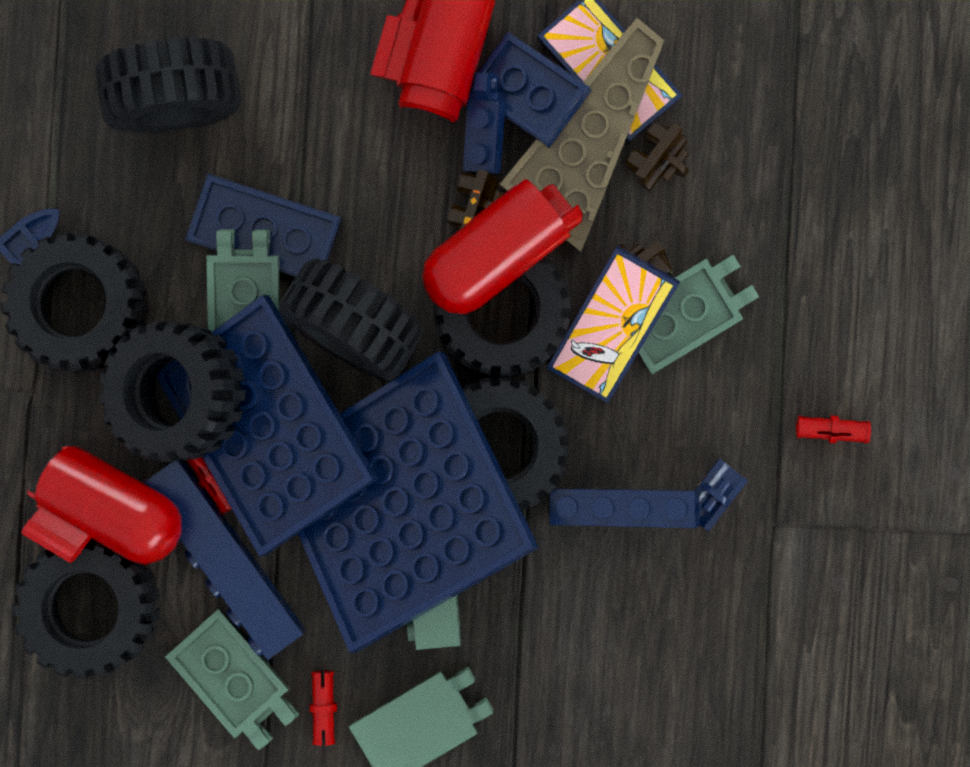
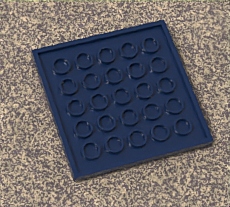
(429, 520)

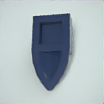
(27, 233)

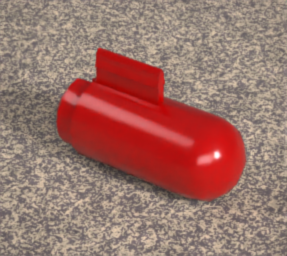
(435, 55)
(498, 247)
(90, 499)

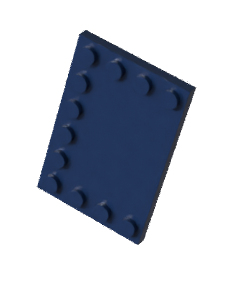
(291, 448)

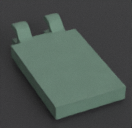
(240, 276)
(695, 313)
(232, 679)
(420, 722)

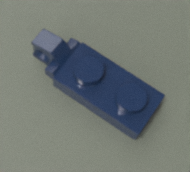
(484, 125)

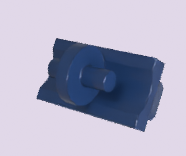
(717, 492)

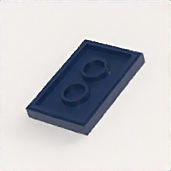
(535, 89)

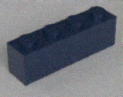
(625, 507)

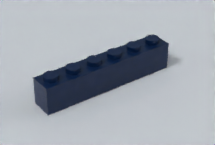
(228, 564)

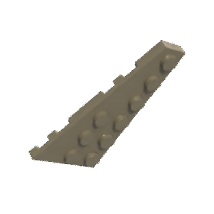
(592, 141)

